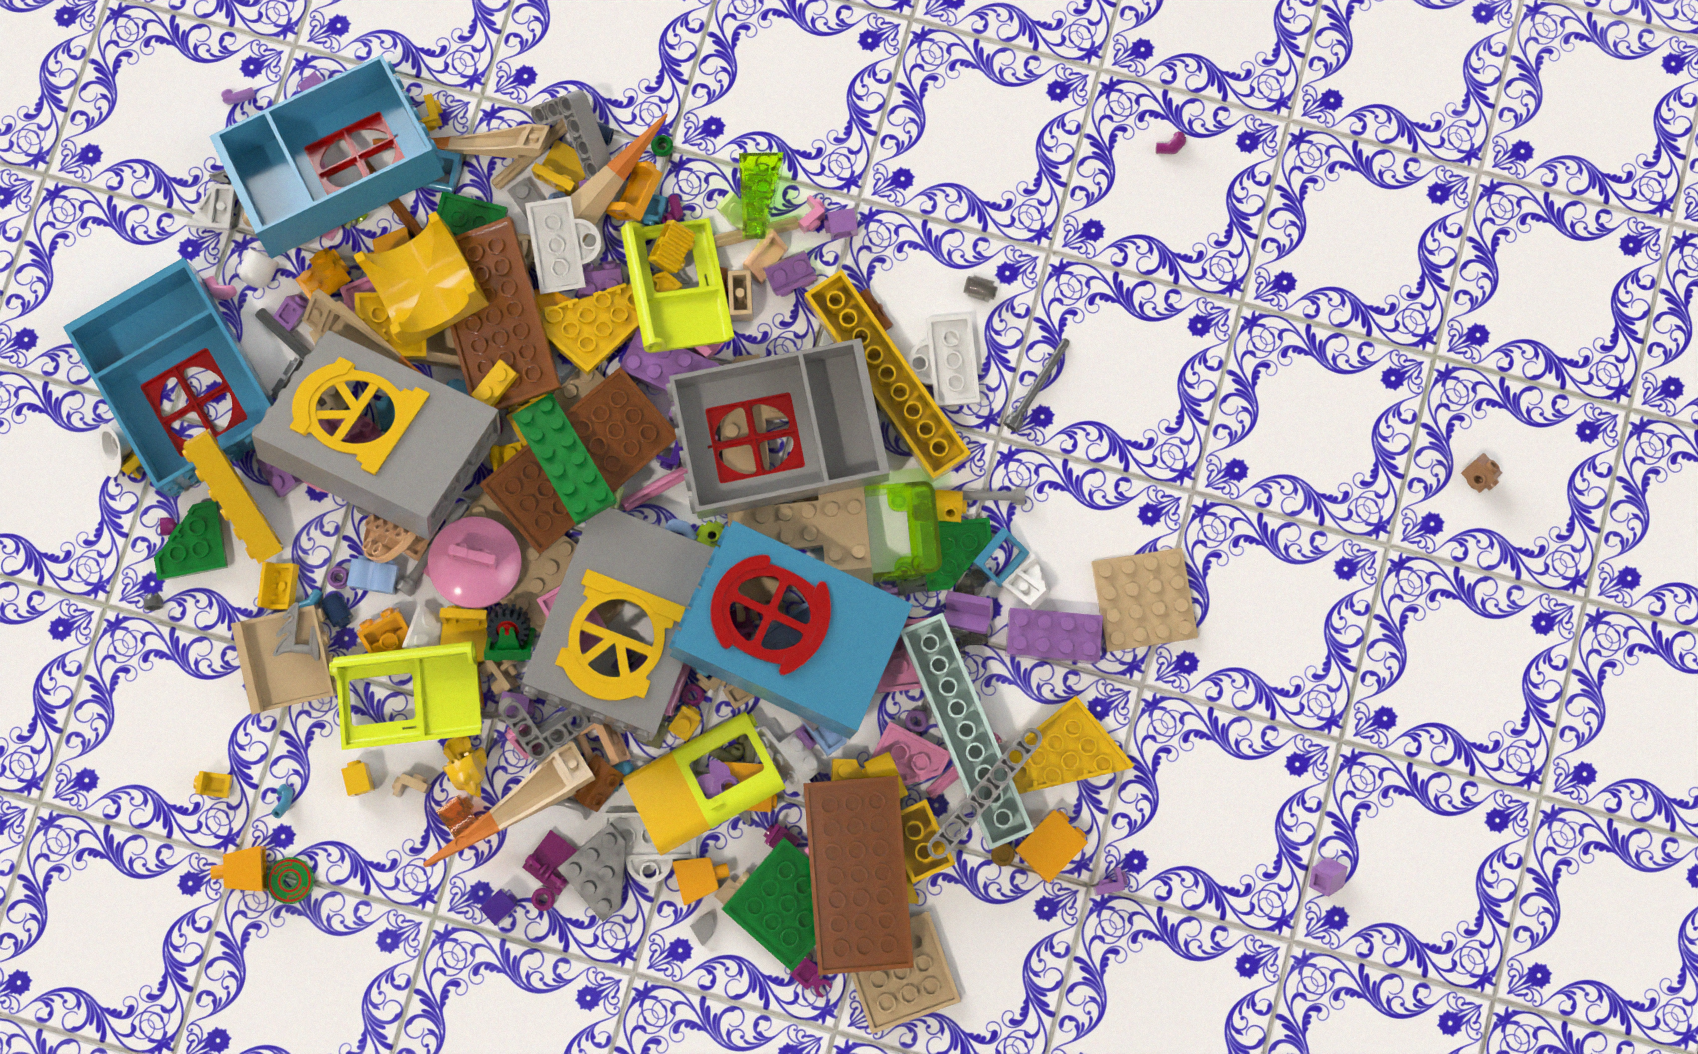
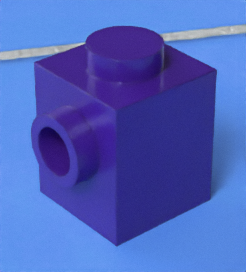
(500, 906)

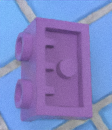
(790, 274)

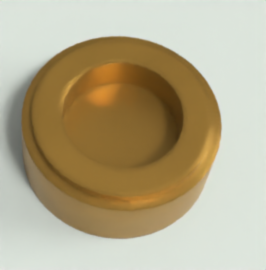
(1003, 855)

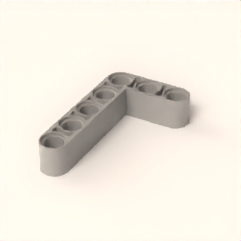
(581, 127)
(542, 734)

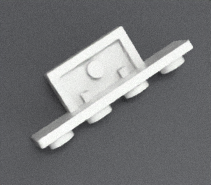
(791, 758)

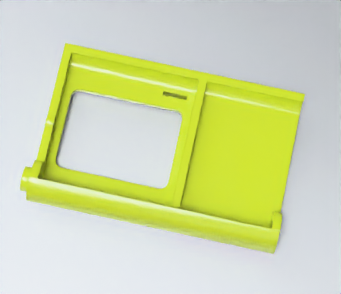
(678, 316)

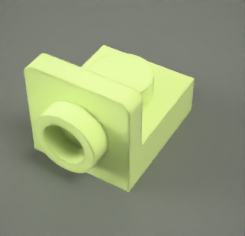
(731, 209)

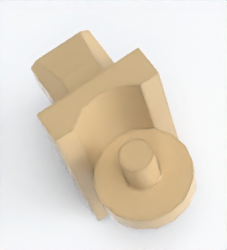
(503, 671)

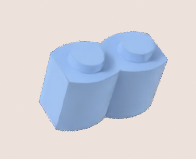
(373, 576)

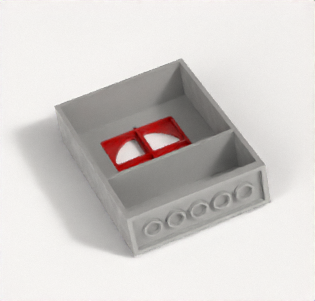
(830, 419)

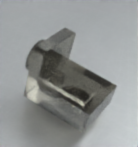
(972, 582)
(969, 640)

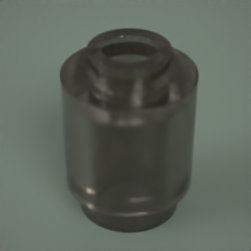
(980, 288)

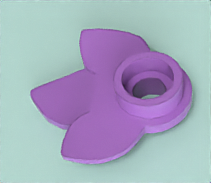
(715, 782)

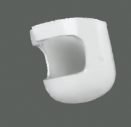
(257, 269)

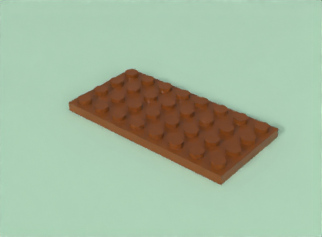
(510, 323)
(621, 437)
(858, 875)

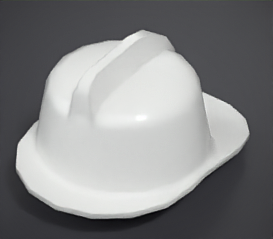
(113, 448)

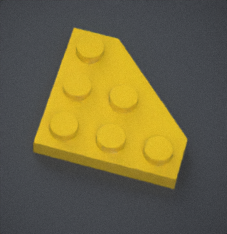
(373, 312)

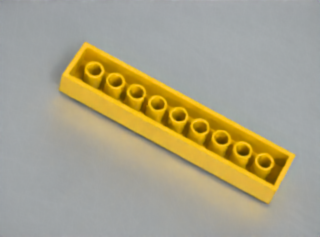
(892, 380)

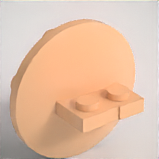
(387, 540)

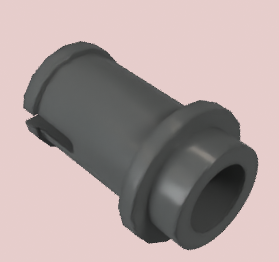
(910, 586)

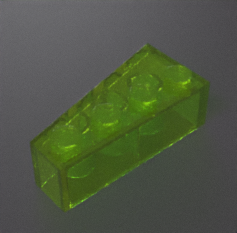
(758, 187)

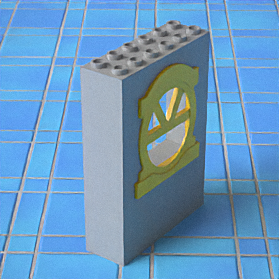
(409, 471)
(628, 562)

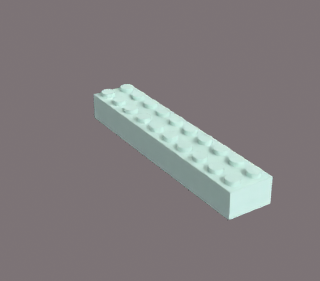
(964, 726)

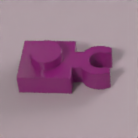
(807, 975)

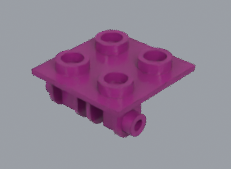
(547, 858)

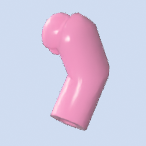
(220, 291)

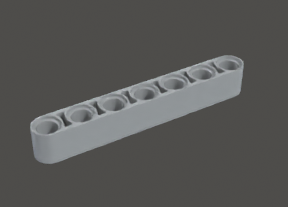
(990, 782)

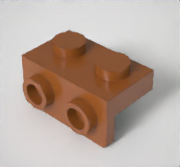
(598, 791)

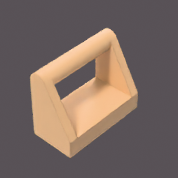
(764, 254)
(611, 740)

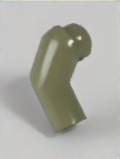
(750, 752)
(729, 754)

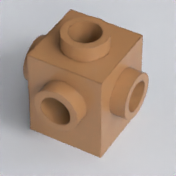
(1482, 473)

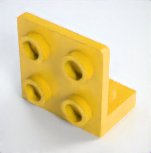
(560, 169)

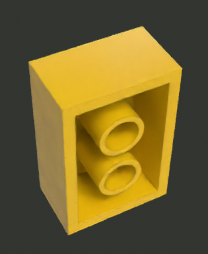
(918, 829)

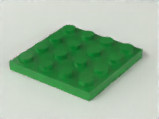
(778, 905)

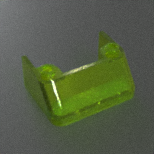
(920, 503)

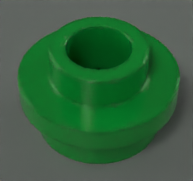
(662, 139)

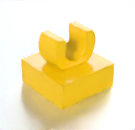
(130, 465)

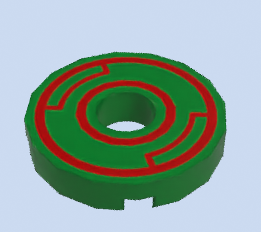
(278, 873)

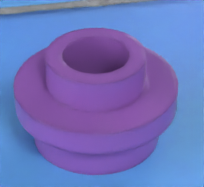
(331, 577)
(916, 713)

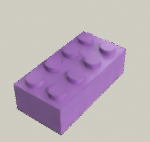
(655, 368)
(1053, 636)

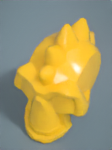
(465, 765)

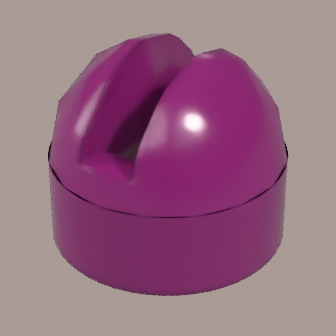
(167, 526)

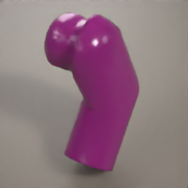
(1173, 145)
(676, 209)

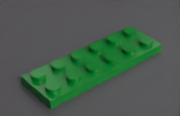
(564, 459)

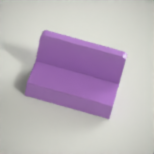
(968, 612)

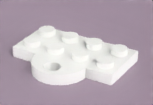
(559, 244)
(948, 360)
(641, 849)

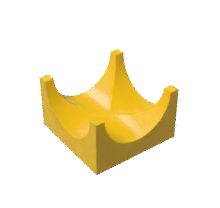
(424, 283)

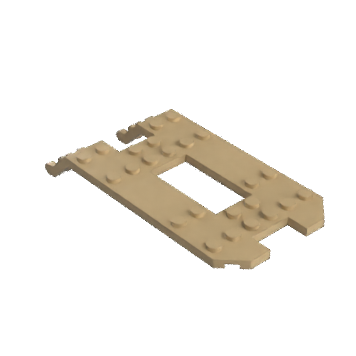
(833, 522)

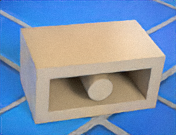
(740, 295)

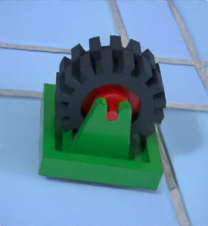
(509, 635)

